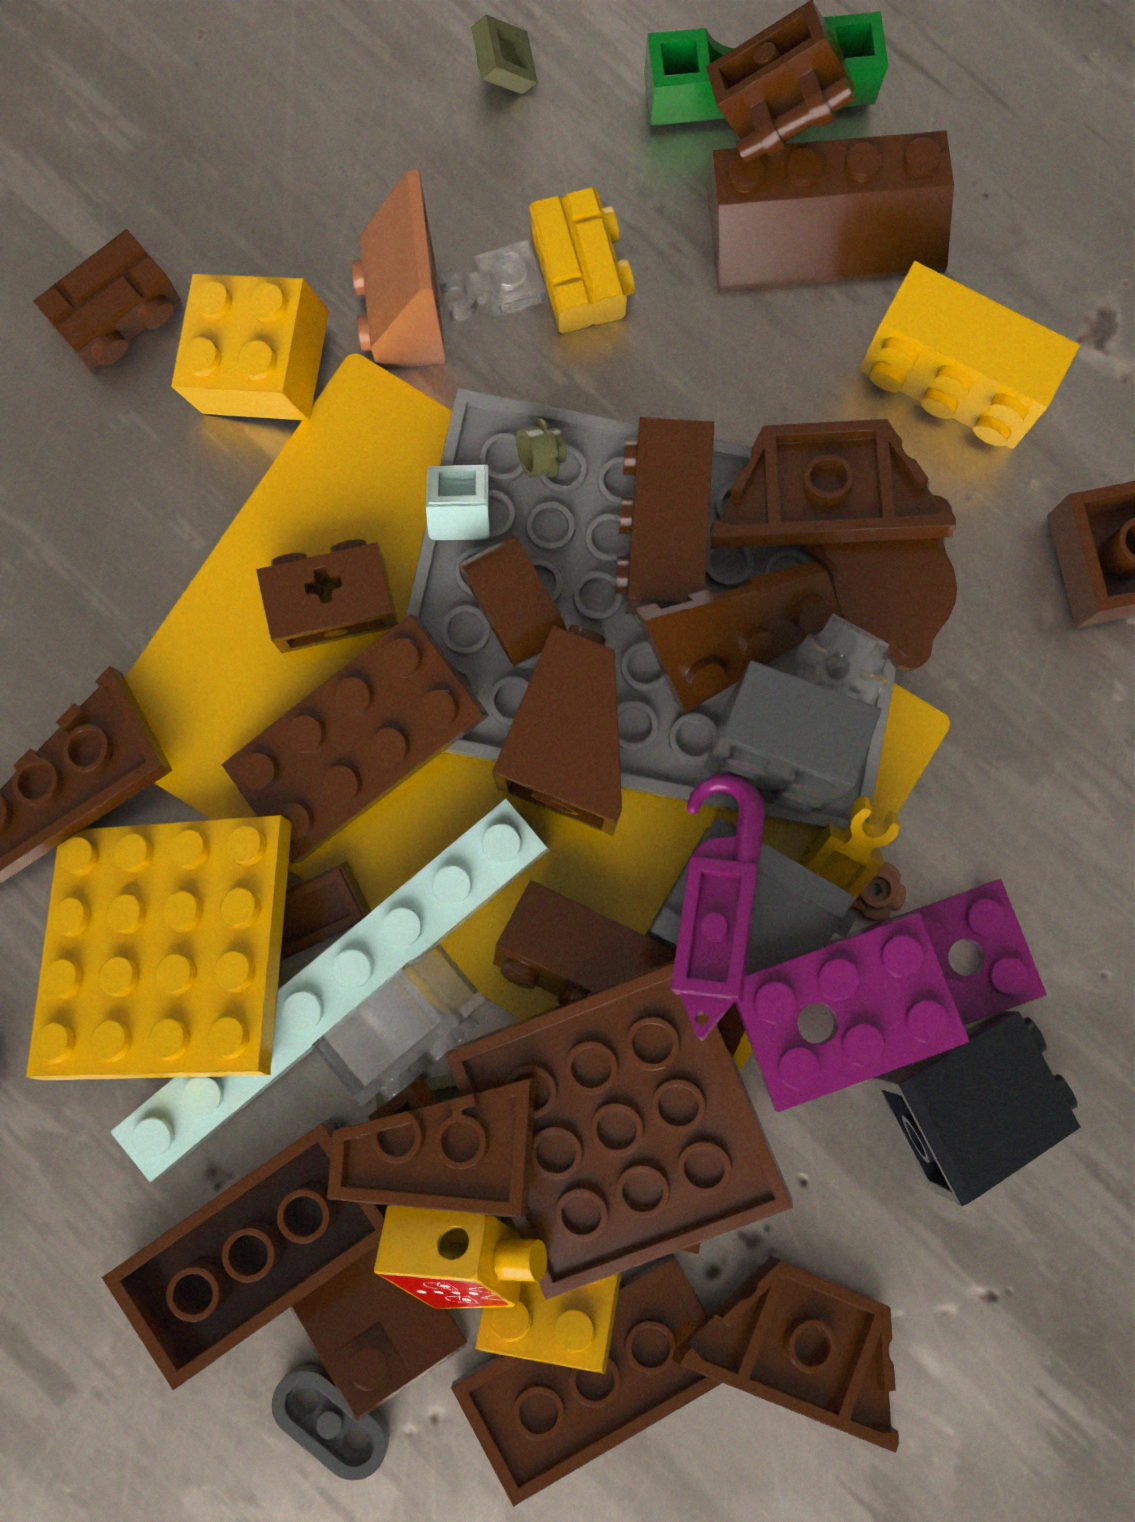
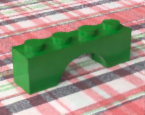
(681, 88)

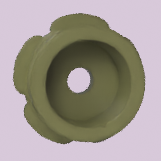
(541, 449)

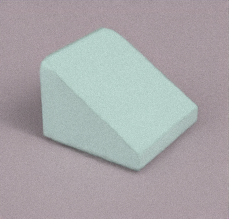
(458, 502)

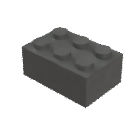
(792, 738)

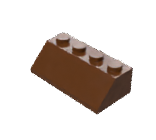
(831, 211)

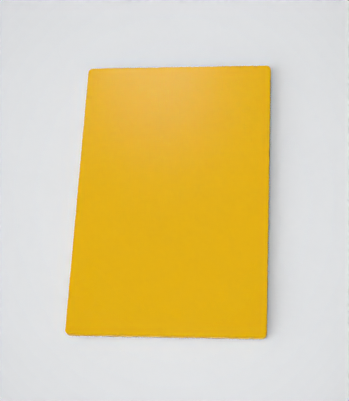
(220, 681)

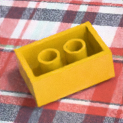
(967, 357)

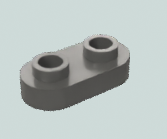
(325, 1427)

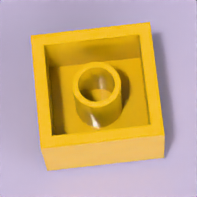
(251, 346)

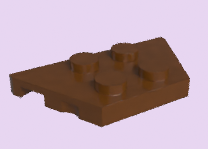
(829, 488)
(802, 1349)

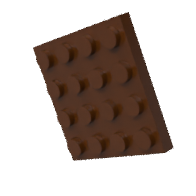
(634, 1129)

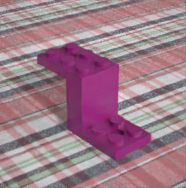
(887, 994)

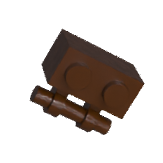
(781, 82)

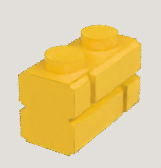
(579, 259)

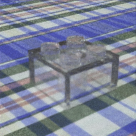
(387, 1034)

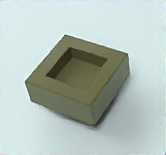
(504, 54)

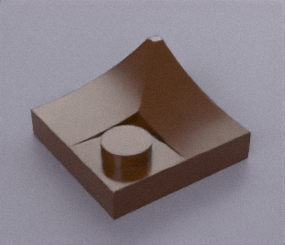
(374, 1334)

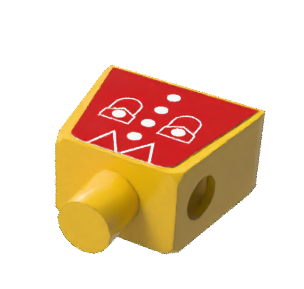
(457, 1257)

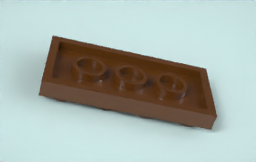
(356, 737)
(553, 1418)

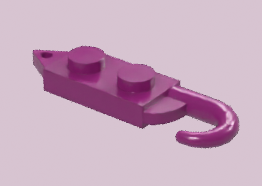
(719, 907)

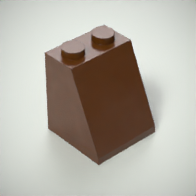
(567, 733)

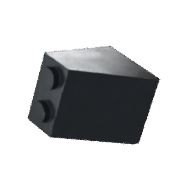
(981, 1107)

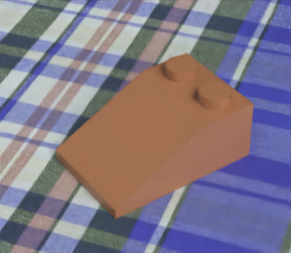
(400, 282)

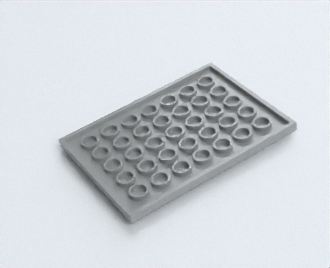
(574, 545)

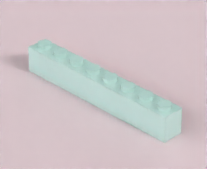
(338, 980)

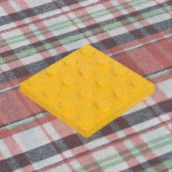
(162, 951)

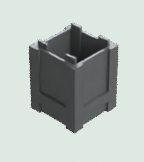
(792, 907)

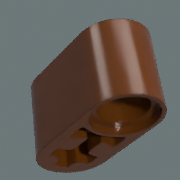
(512, 598)

